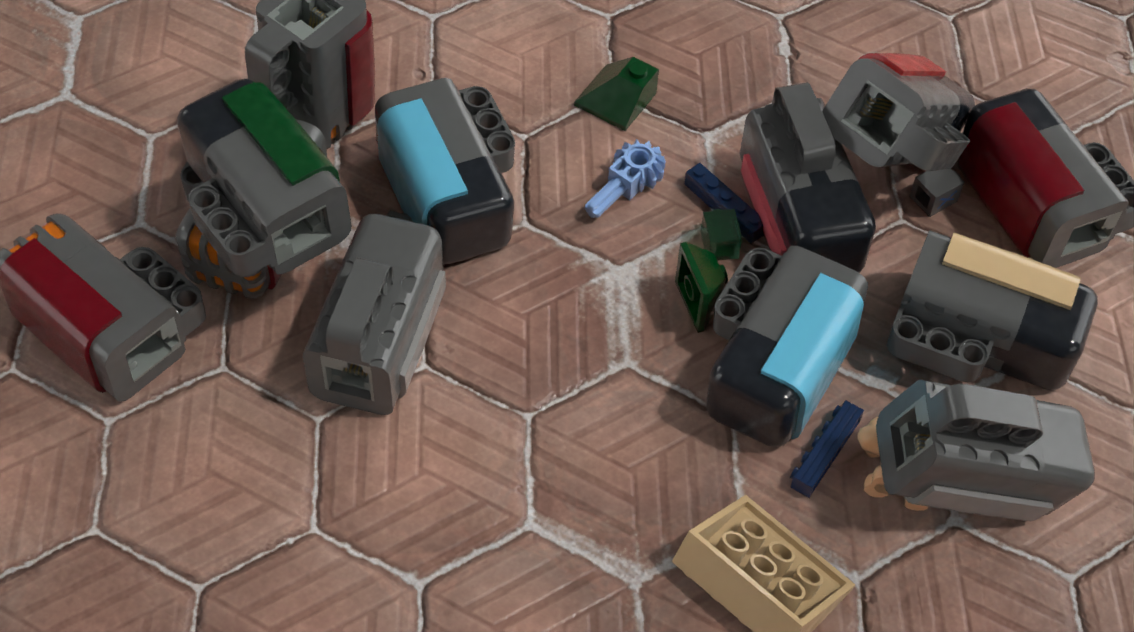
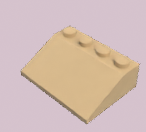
(761, 570)

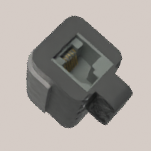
(377, 315)
(983, 451)

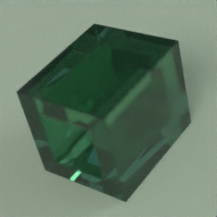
(721, 234)

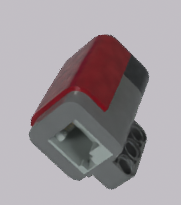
(1042, 182)

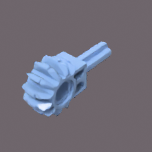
(632, 170)

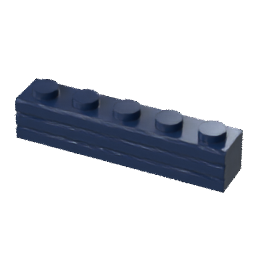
(719, 196)
(826, 448)

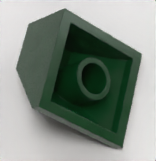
(620, 92)
(699, 282)

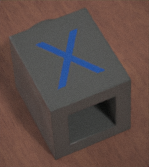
(936, 190)

